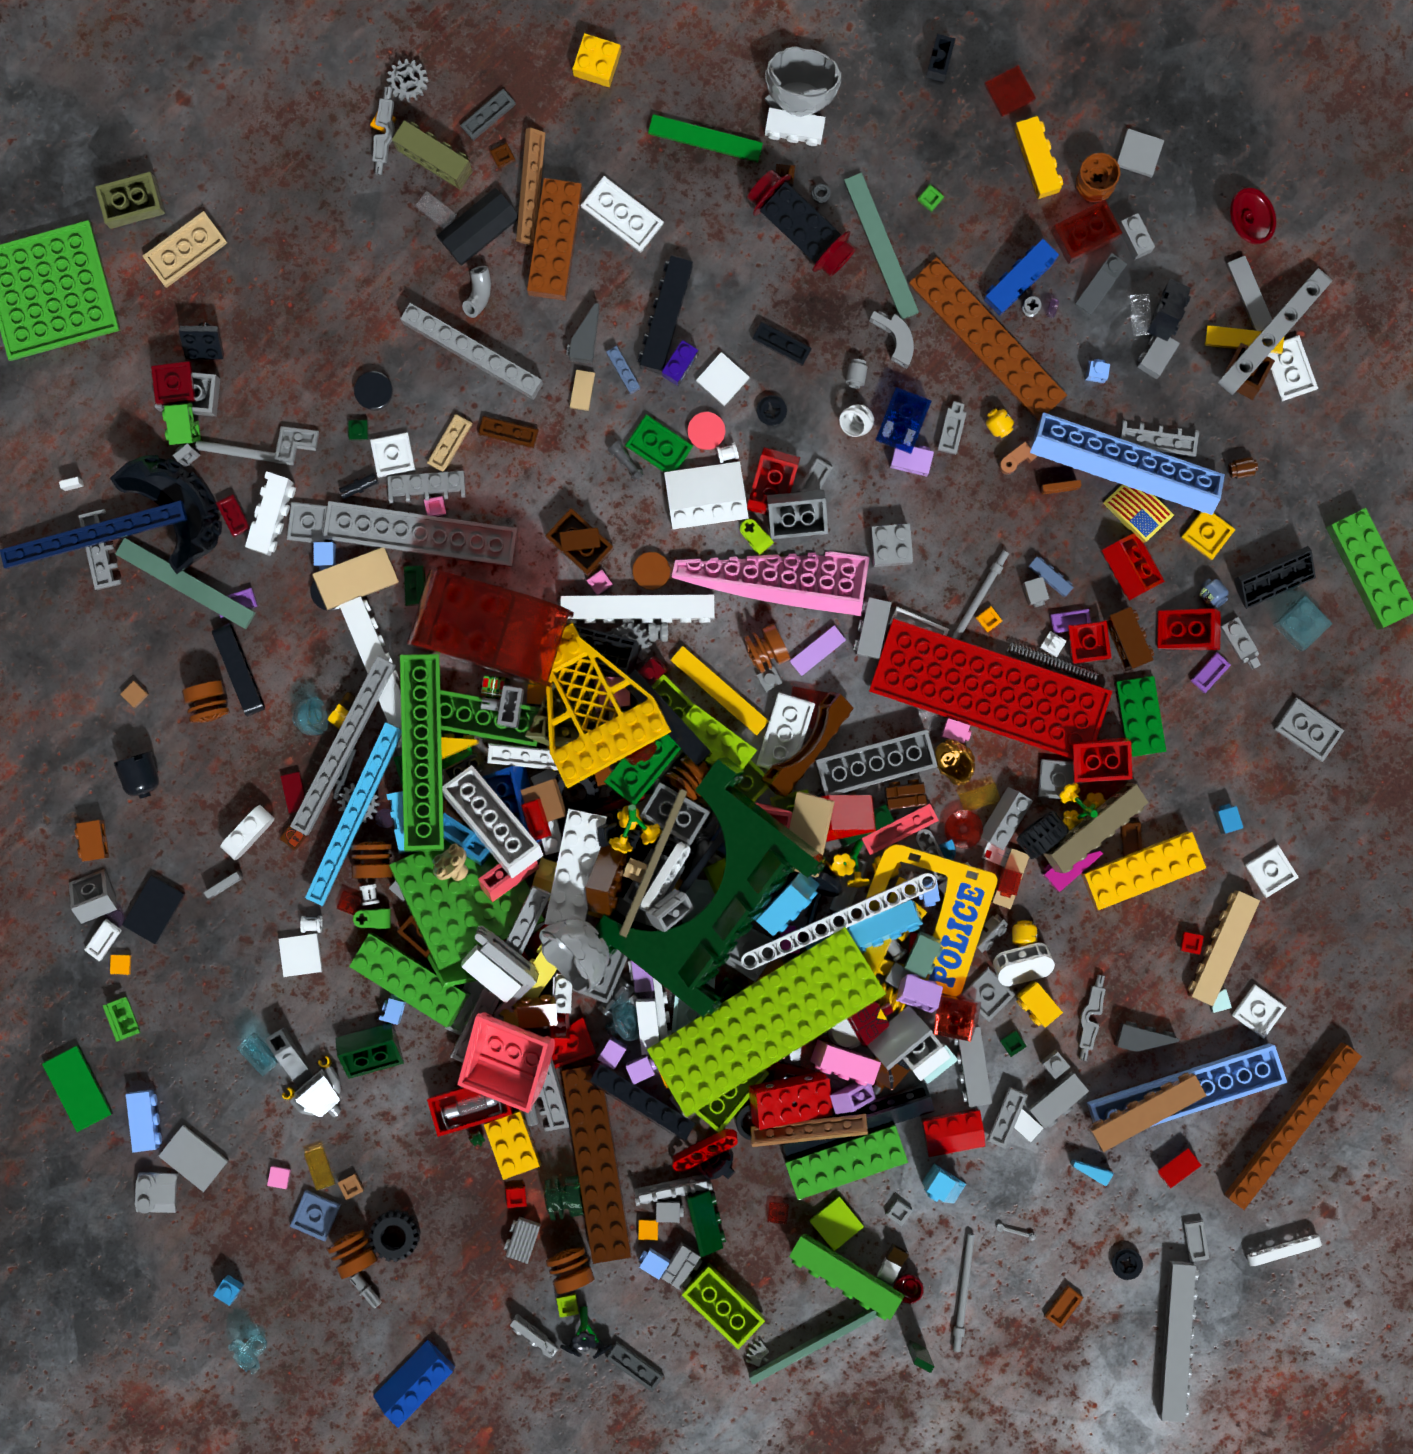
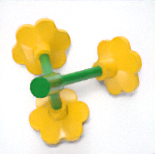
(1093, 801)
(629, 818)
(845, 864)

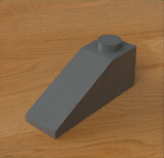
(1101, 284)
(584, 339)

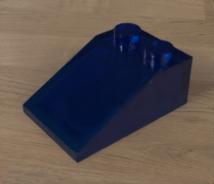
(903, 420)

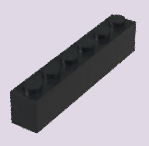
(666, 314)
(639, 1101)

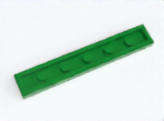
(705, 138)

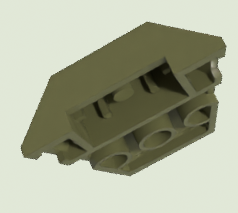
(566, 730)

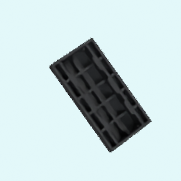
(478, 226)
(1276, 577)
(616, 649)

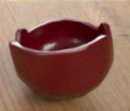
(911, 1287)

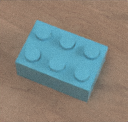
(788, 904)

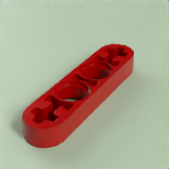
(724, 1140)

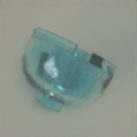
(310, 717)

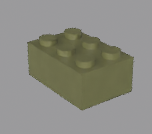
(130, 200)

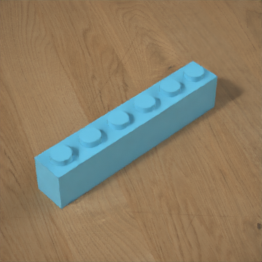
(883, 926)

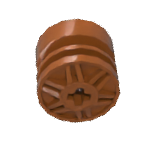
(1097, 167)
(766, 648)
(205, 701)
(687, 777)
(371, 860)
(352, 1254)
(568, 1266)

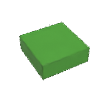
(930, 198)

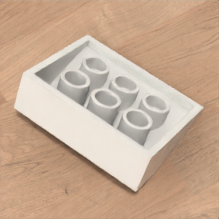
(706, 495)

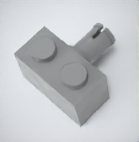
(508, 706)

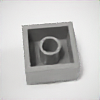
(891, 545)

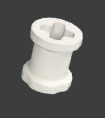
(727, 453)
(371, 888)
(311, 924)

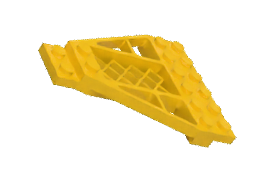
(614, 738)

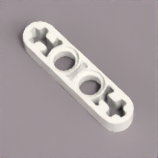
(666, 876)
(1284, 1250)

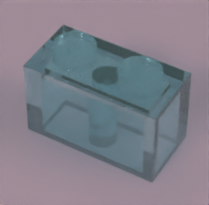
(258, 1054)

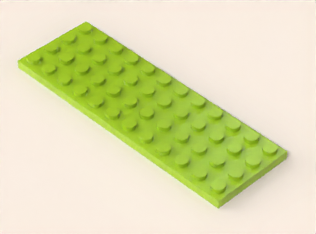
(766, 1022)

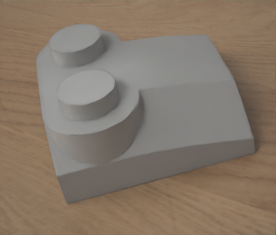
(156, 1192)

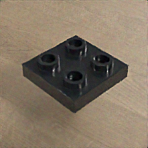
(201, 342)

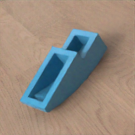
(462, 836)

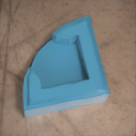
(948, 849)

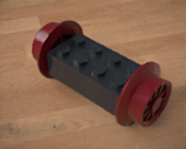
(801, 222)

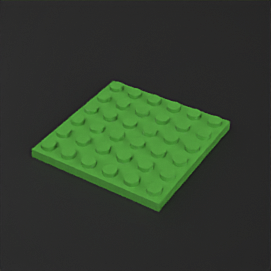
(53, 291)
(452, 909)

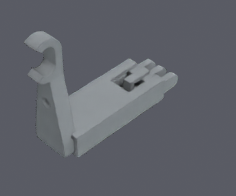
(511, 962)

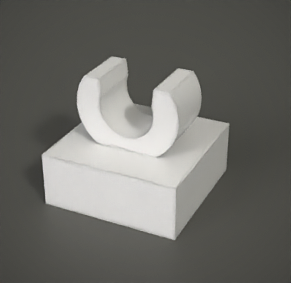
(1053, 644)

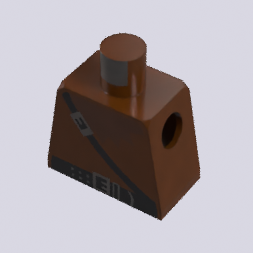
(891, 1077)

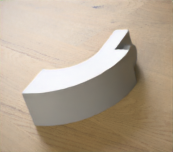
(901, 335)

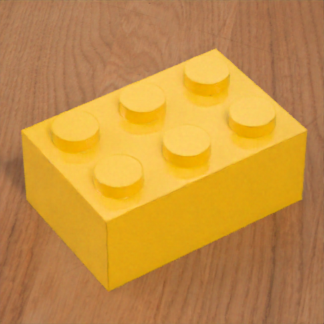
(512, 1144)

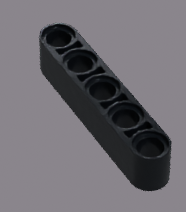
(238, 670)

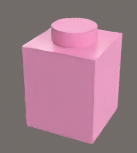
(956, 731)

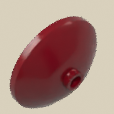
(1253, 216)

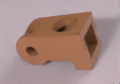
(1016, 457)

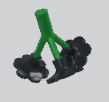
(583, 1340)

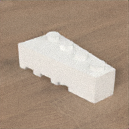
(270, 514)

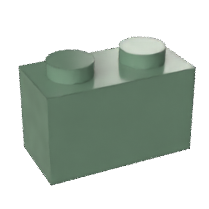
(922, 955)

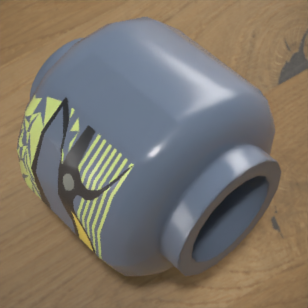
(1214, 593)

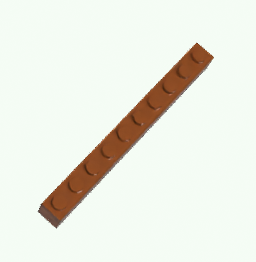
(1292, 1125)

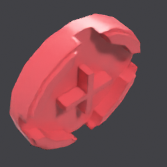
(706, 431)

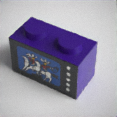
(680, 363)

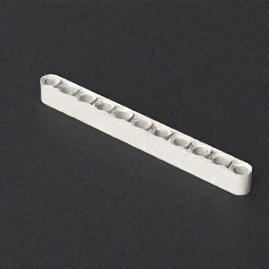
(848, 921)

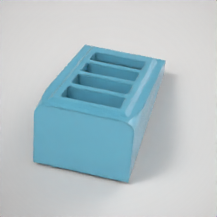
(1097, 1173)

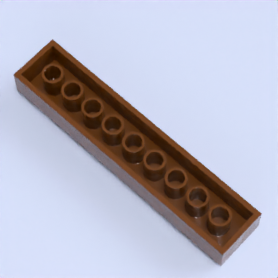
(596, 1167)

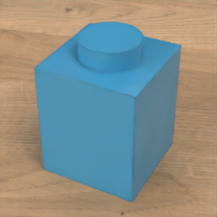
(1228, 818)
(228, 1290)

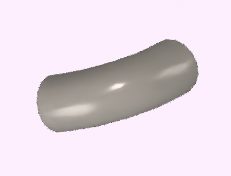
(480, 291)

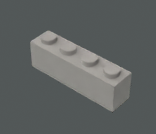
(974, 1070)

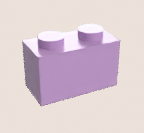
(917, 462)
(919, 993)
(612, 1053)
(641, 1068)
(852, 1098)

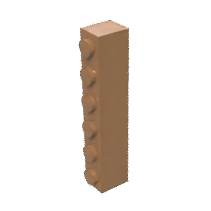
(1147, 1112)

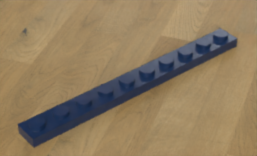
(93, 534)

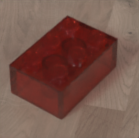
(1086, 231)

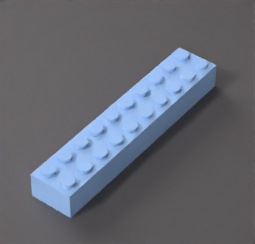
(1127, 463)
(1220, 1080)

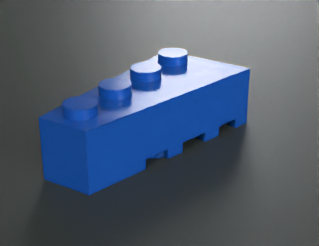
(1021, 277)

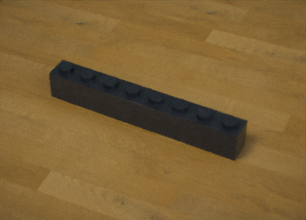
(880, 1114)

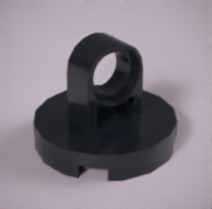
(717, 1165)

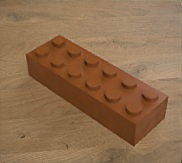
(555, 239)

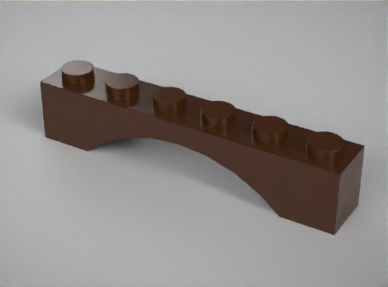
(831, 714)

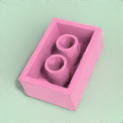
(845, 1063)

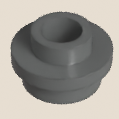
(821, 187)

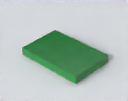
(658, 445)

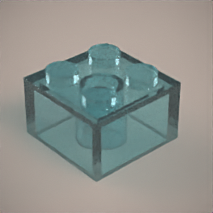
(1302, 624)

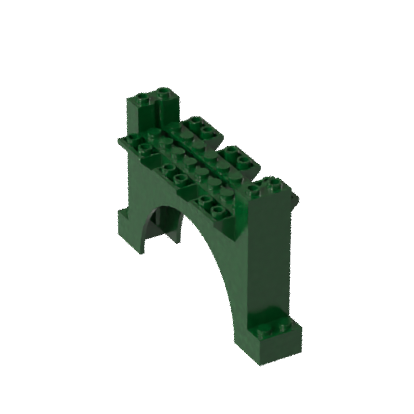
(757, 862)

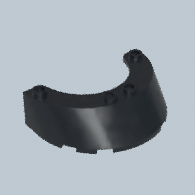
(167, 483)

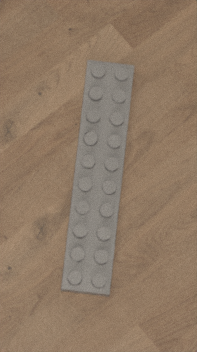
(420, 533)

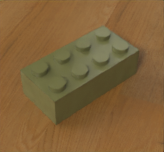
(432, 155)

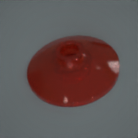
(973, 825)

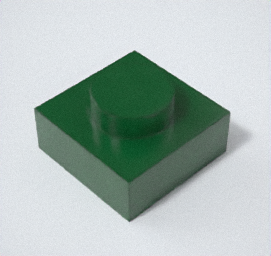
(358, 430)
(1013, 1043)

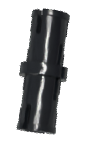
(358, 485)

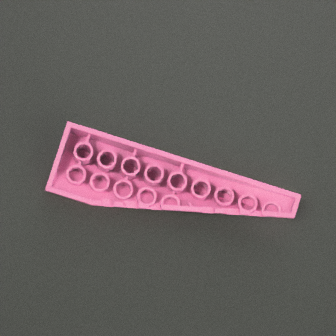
(804, 581)

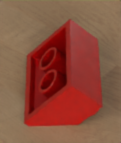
(1132, 566)
(953, 1132)

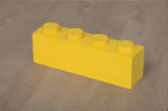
(1038, 157)

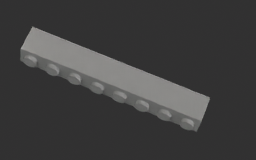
(471, 351)
(1177, 1341)

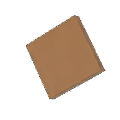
(550, 798)

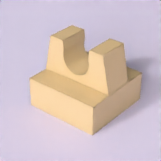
(635, 870)

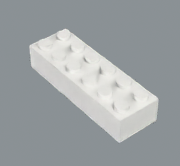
(492, 821)
(574, 865)

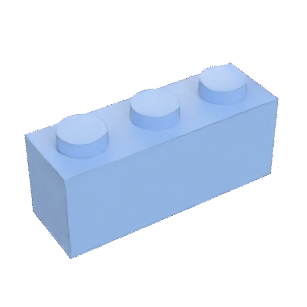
(143, 1120)

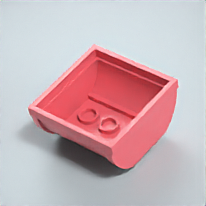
(506, 1062)

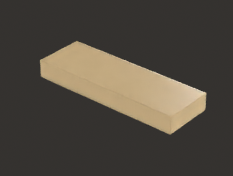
(449, 443)
(1016, 862)

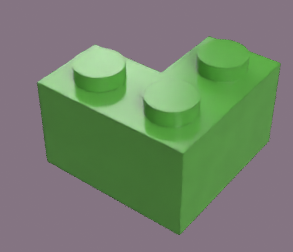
(180, 424)

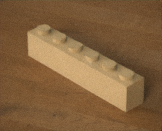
(1223, 948)

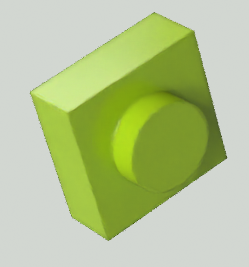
(567, 1305)

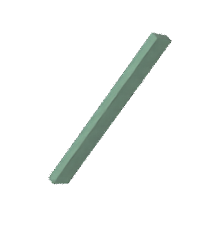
(881, 246)
(185, 583)
(812, 1345)

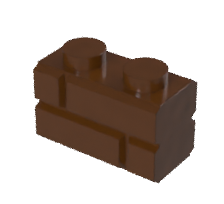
(906, 795)

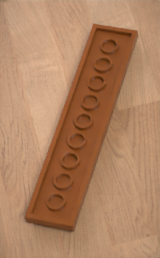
(987, 339)

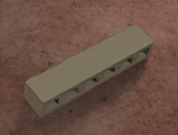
(1092, 831)

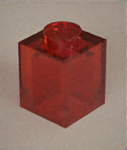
(1008, 882)

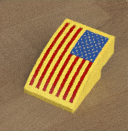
(1138, 511)

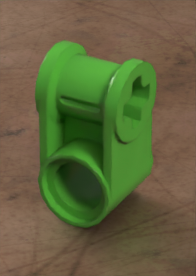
(375, 918)

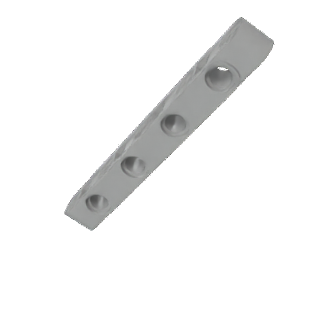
(1275, 331)

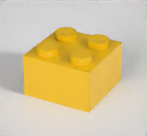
(597, 60)
(1038, 1003)

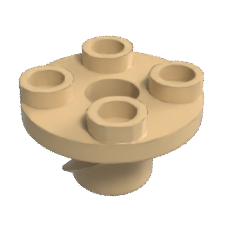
(451, 864)

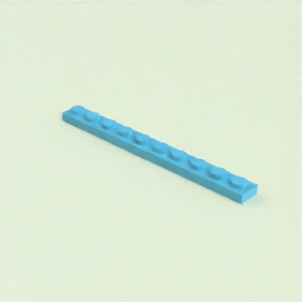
(354, 814)

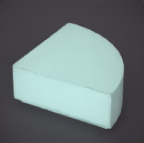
(1222, 1002)

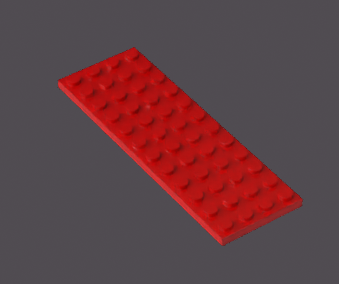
(988, 690)

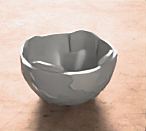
(802, 80)
(576, 952)

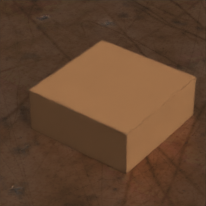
(134, 694)
(350, 1186)

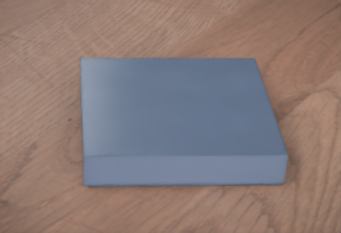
(315, 1215)

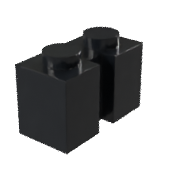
(940, 57)

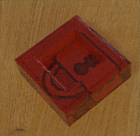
(349, 903)
(778, 1212)

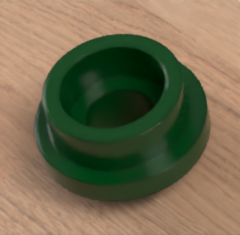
(476, 1138)

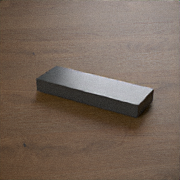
(488, 114)
(634, 1366)

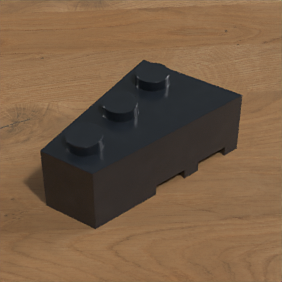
(1169, 310)

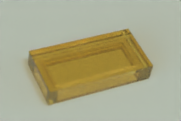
(979, 797)
(319, 1168)

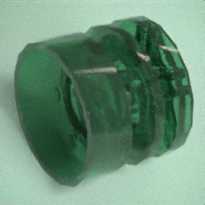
(564, 1197)

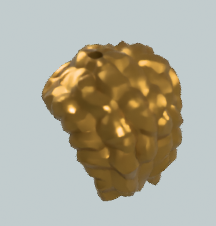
(955, 761)

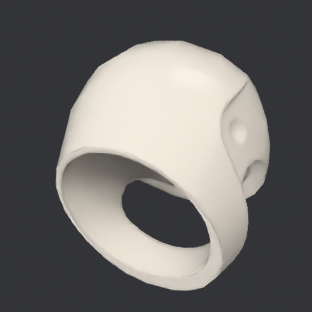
(857, 420)

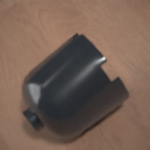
(138, 775)

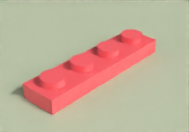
(900, 829)

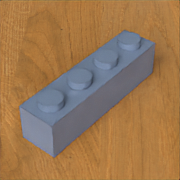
(623, 370)
(1052, 578)

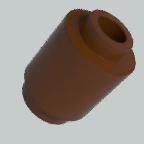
(1242, 468)

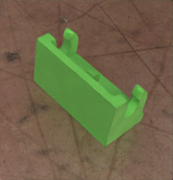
(121, 1019)

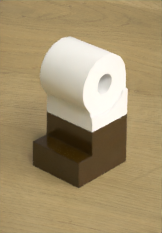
(892, 1263)

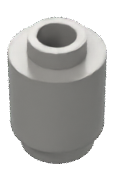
(856, 373)

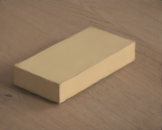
(582, 390)

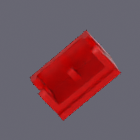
(560, 1032)
(1179, 1168)

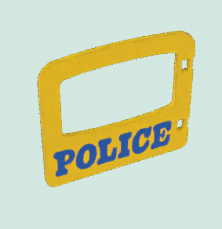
(960, 916)

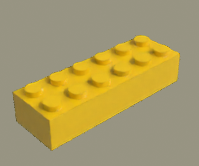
(1143, 870)

